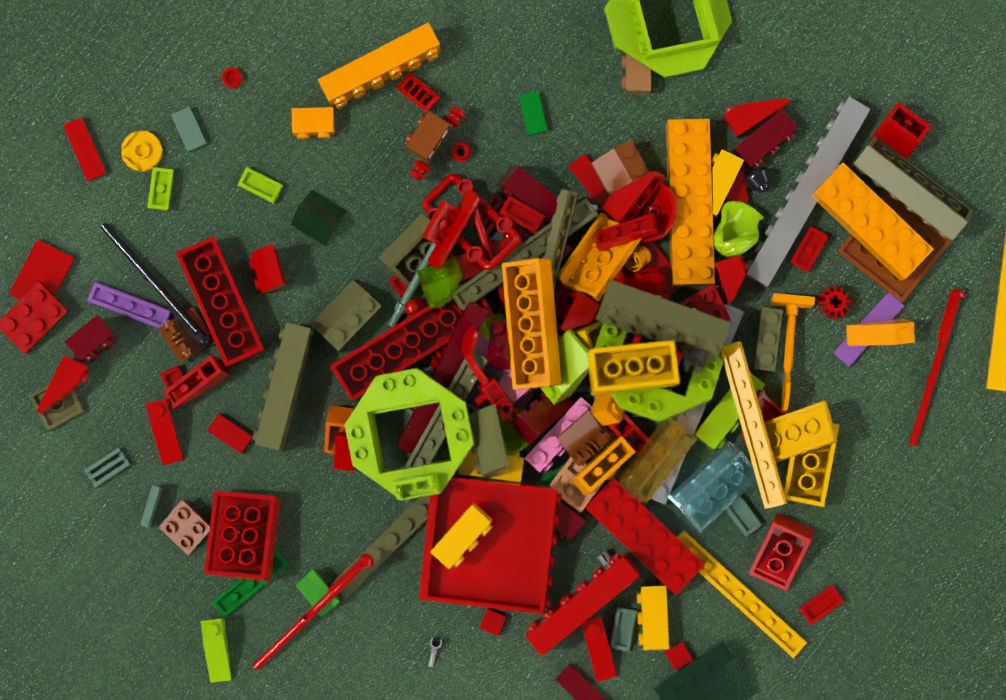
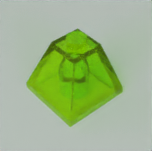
(440, 284)

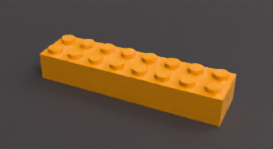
(691, 183)

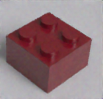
(92, 340)

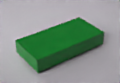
(532, 113)

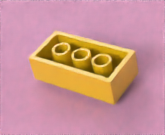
(633, 367)
(809, 475)

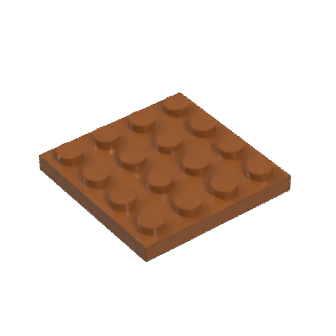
(864, 261)

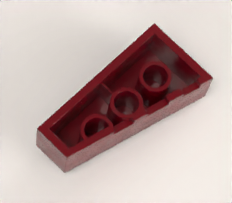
(528, 191)

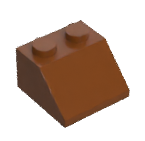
(619, 167)

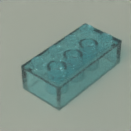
(714, 486)

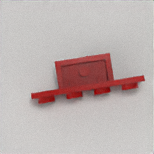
(447, 225)

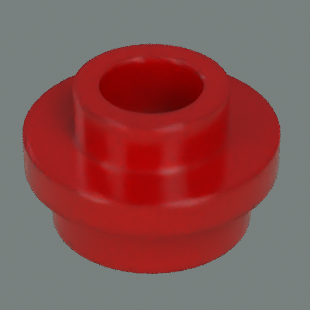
(460, 145)

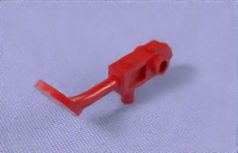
(489, 388)

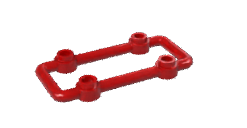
(504, 224)

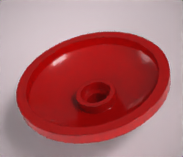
(665, 204)

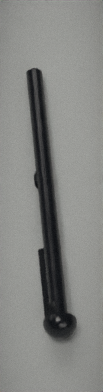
(176, 310)

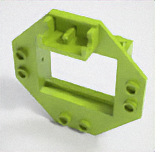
(631, 36)
(398, 392)
(657, 402)

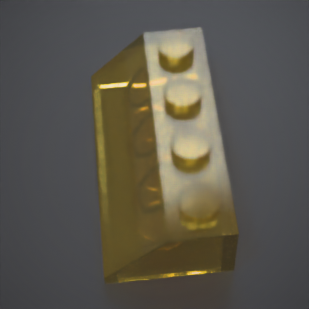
(656, 459)

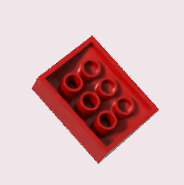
(242, 536)

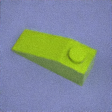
(216, 649)

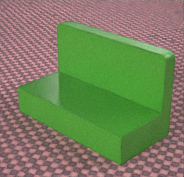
(314, 588)

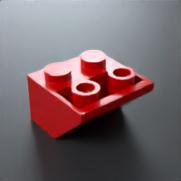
(902, 130)

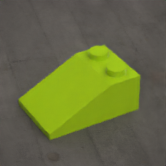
(572, 365)

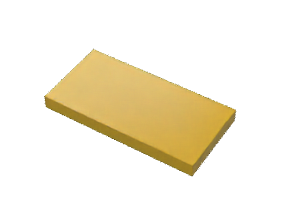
(800, 431)

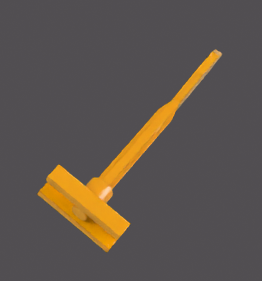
(792, 303)

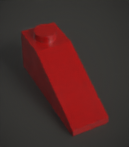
(749, 115)
(629, 200)
(66, 379)
(197, 381)
(164, 431)
(630, 432)
(598, 648)

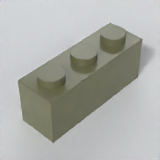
(767, 340)

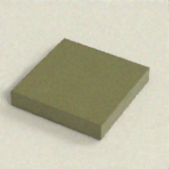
(61, 413)

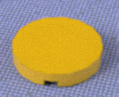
(141, 151)

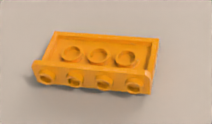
(590, 269)

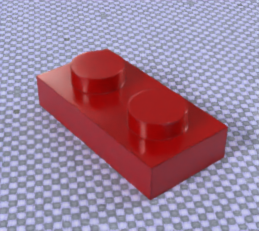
(808, 249)

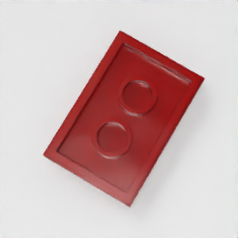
(42, 265)

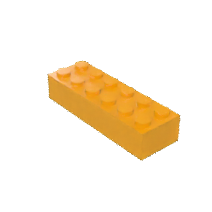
(380, 65)
(872, 222)
(531, 324)

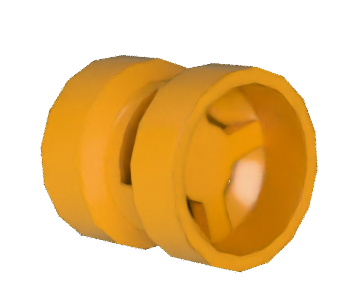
(639, 258)

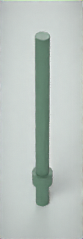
(400, 306)

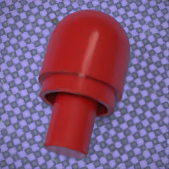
(415, 305)

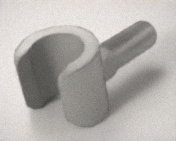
(433, 652)

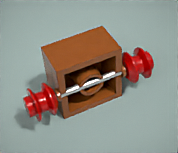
(429, 138)

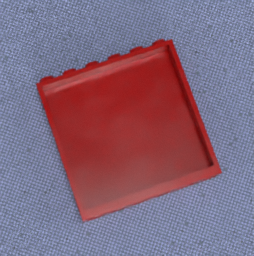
(509, 562)

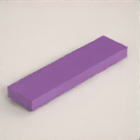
(128, 305)
(884, 310)

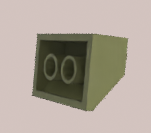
(408, 250)
(346, 316)
(488, 443)

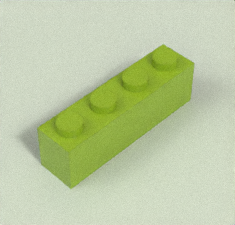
(722, 419)

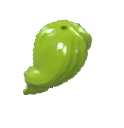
(737, 229)

